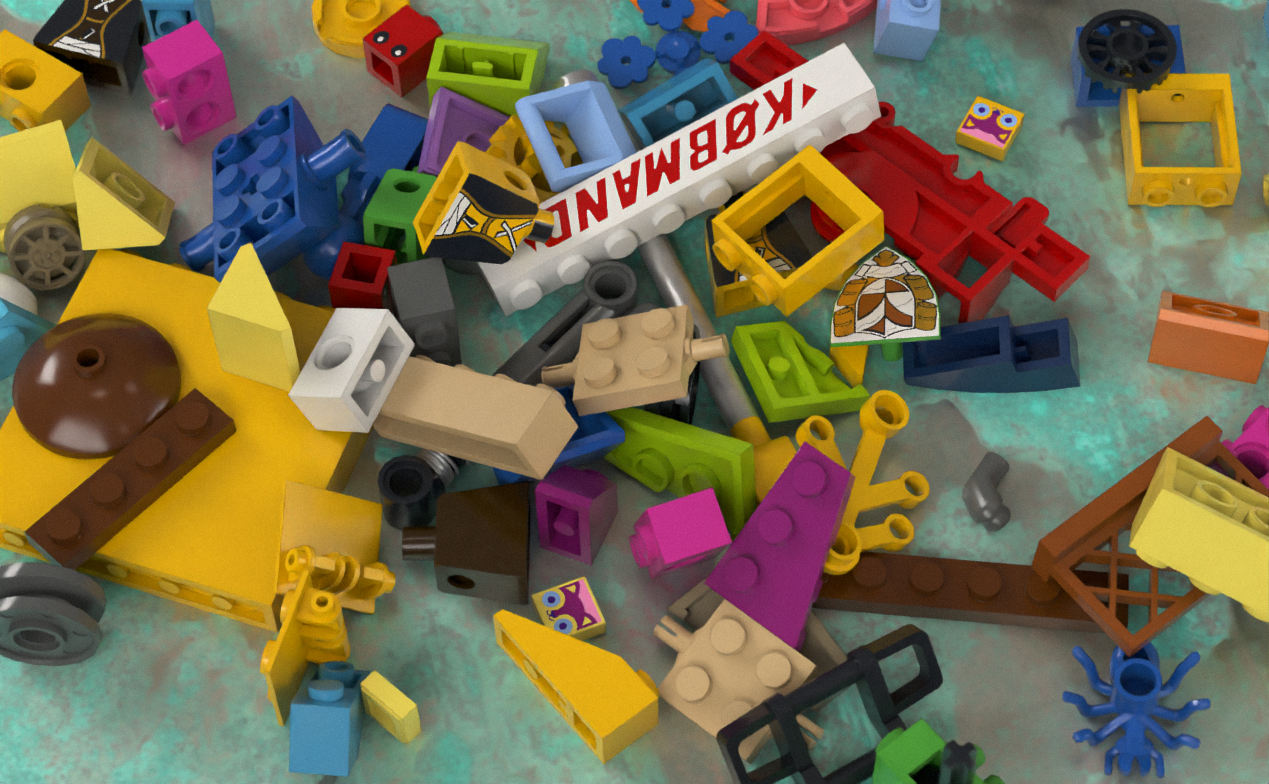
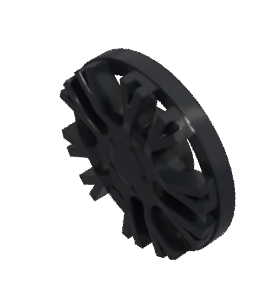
(1126, 50)

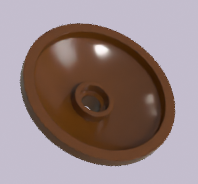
(100, 406)

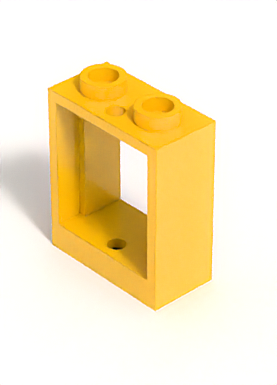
(1201, 100)
(832, 192)

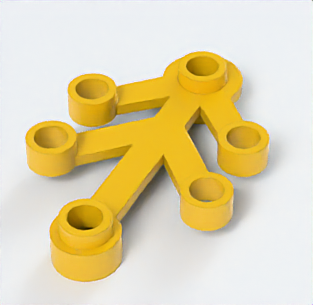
(880, 420)

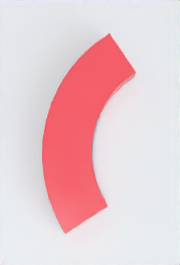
(809, 20)

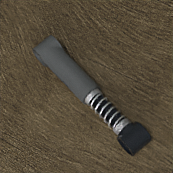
(551, 345)

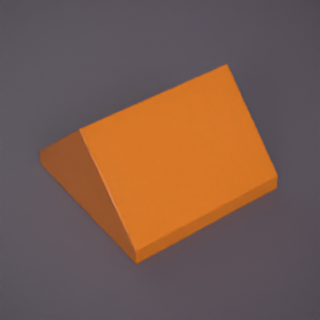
(1209, 337)

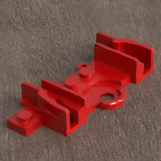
(928, 208)

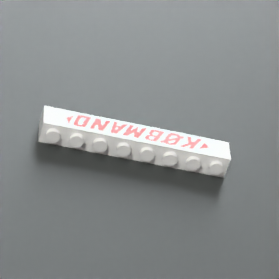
(687, 175)

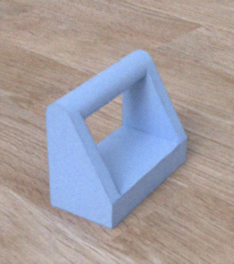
(591, 123)

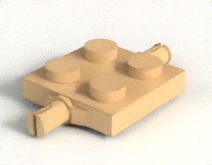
(635, 360)
(730, 671)

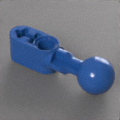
(390, 143)

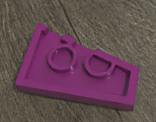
(783, 547)

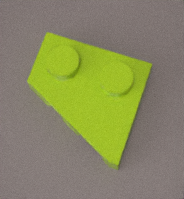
(791, 375)

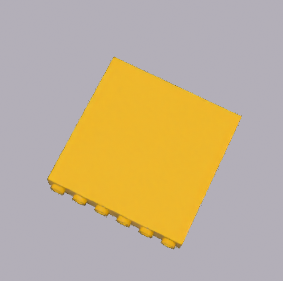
(218, 527)

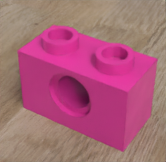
(679, 534)

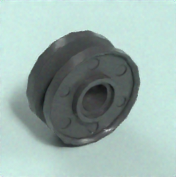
(49, 614)

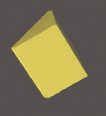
(117, 203)
(251, 325)

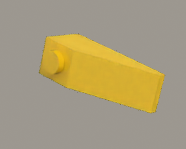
(585, 684)

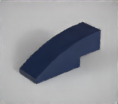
(995, 357)

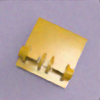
(336, 542)
(310, 632)

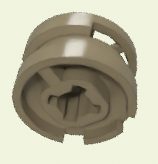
(42, 246)

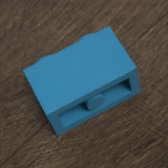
(677, 103)

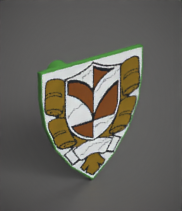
(885, 305)

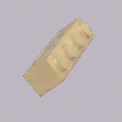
(476, 417)

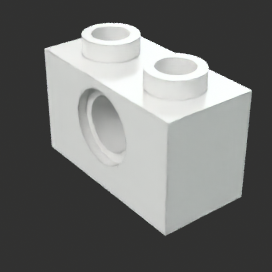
(352, 370)

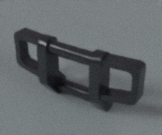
(880, 706)

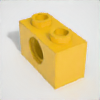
(37, 86)

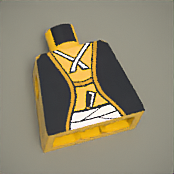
(480, 210)
(775, 243)

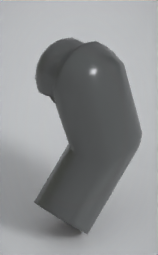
(982, 495)

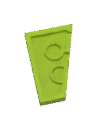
(687, 461)

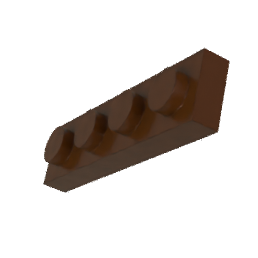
(131, 481)

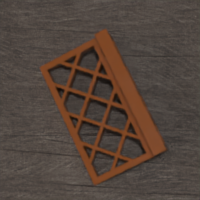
(1109, 516)

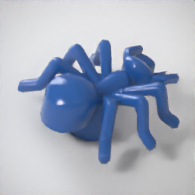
(1135, 699)

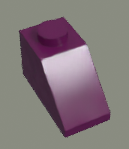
(575, 512)

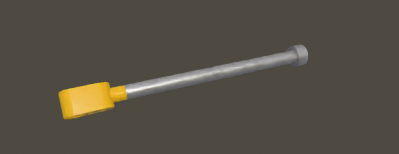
(717, 373)

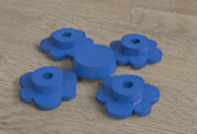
(676, 49)

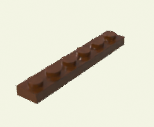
(962, 592)

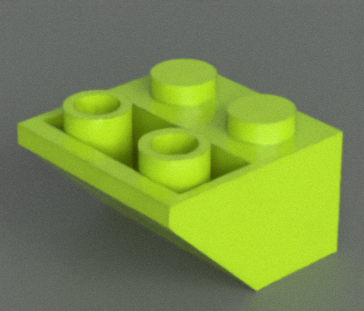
(487, 69)

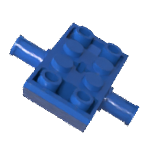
(272, 190)

